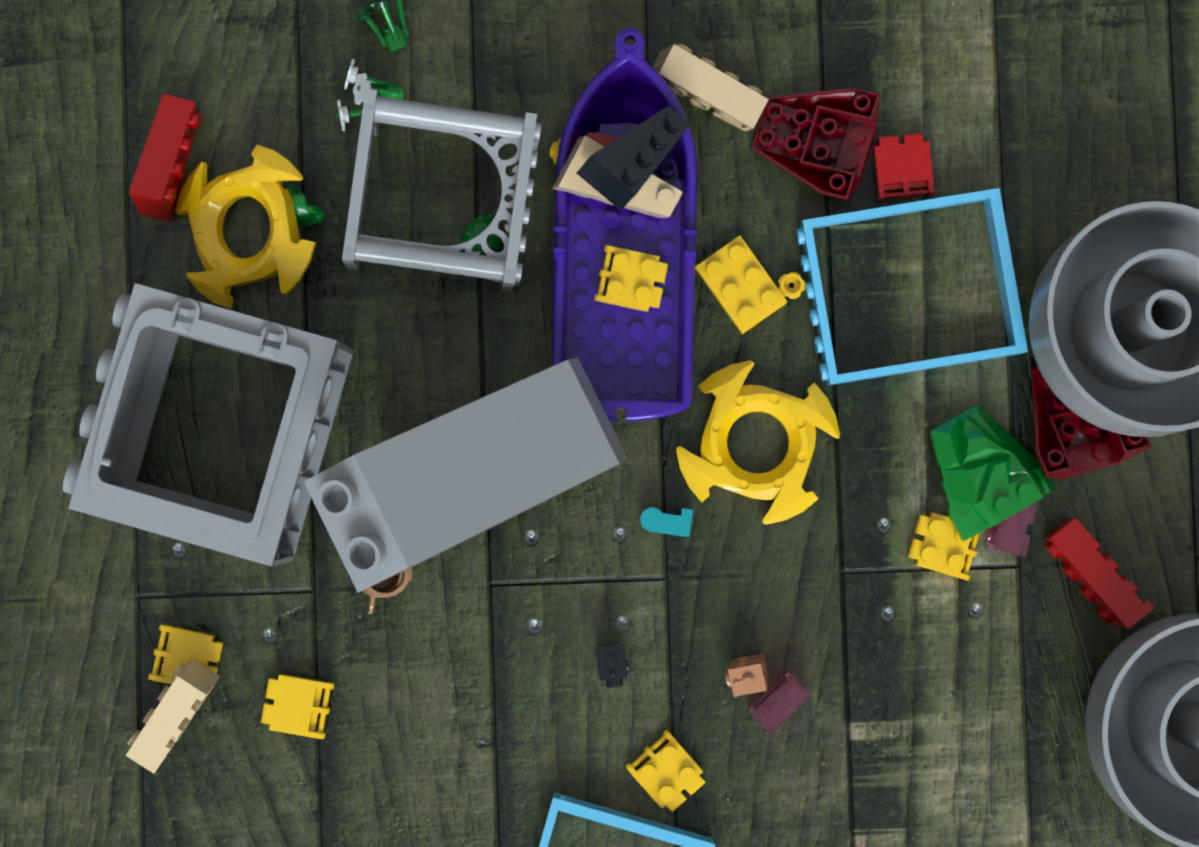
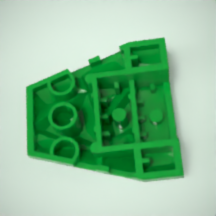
(985, 472)

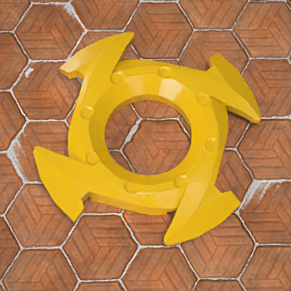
(207, 206)
(799, 421)

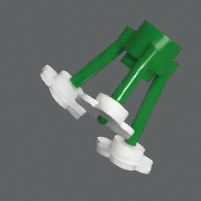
(363, 82)

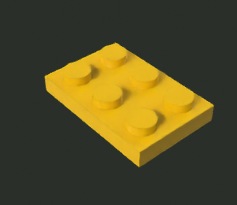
(740, 285)

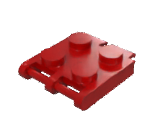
(903, 166)

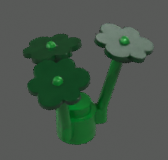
(394, 36)

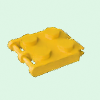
(631, 279)
(942, 547)
(181, 648)
(296, 705)
(667, 772)

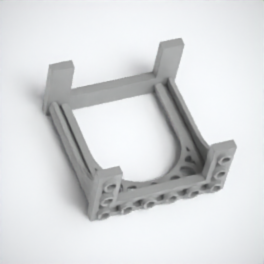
(495, 266)

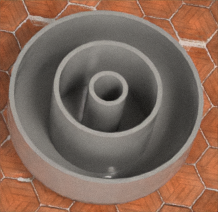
(1122, 320)
(1147, 727)

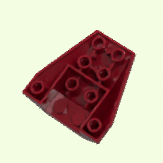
(820, 137)
(1071, 445)

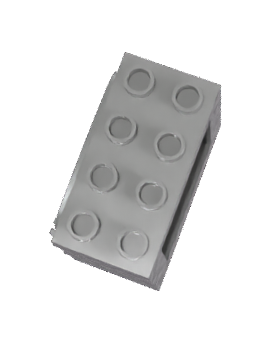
(122, 424)

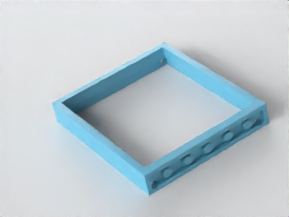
(1003, 268)
(620, 820)

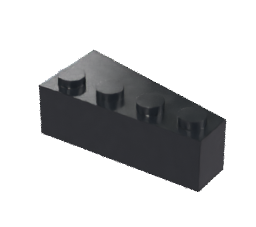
(630, 160)

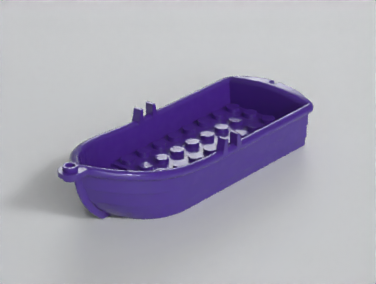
(628, 354)

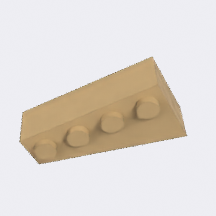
(710, 87)
(172, 715)

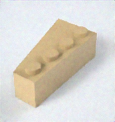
(654, 198)

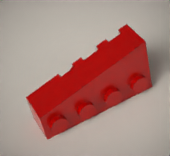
(165, 158)
(1096, 574)

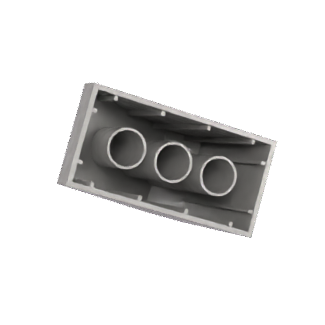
(464, 472)

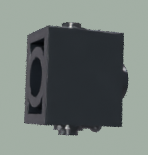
(612, 665)

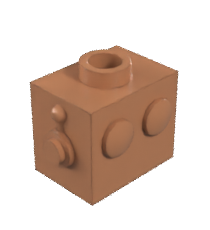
(747, 675)

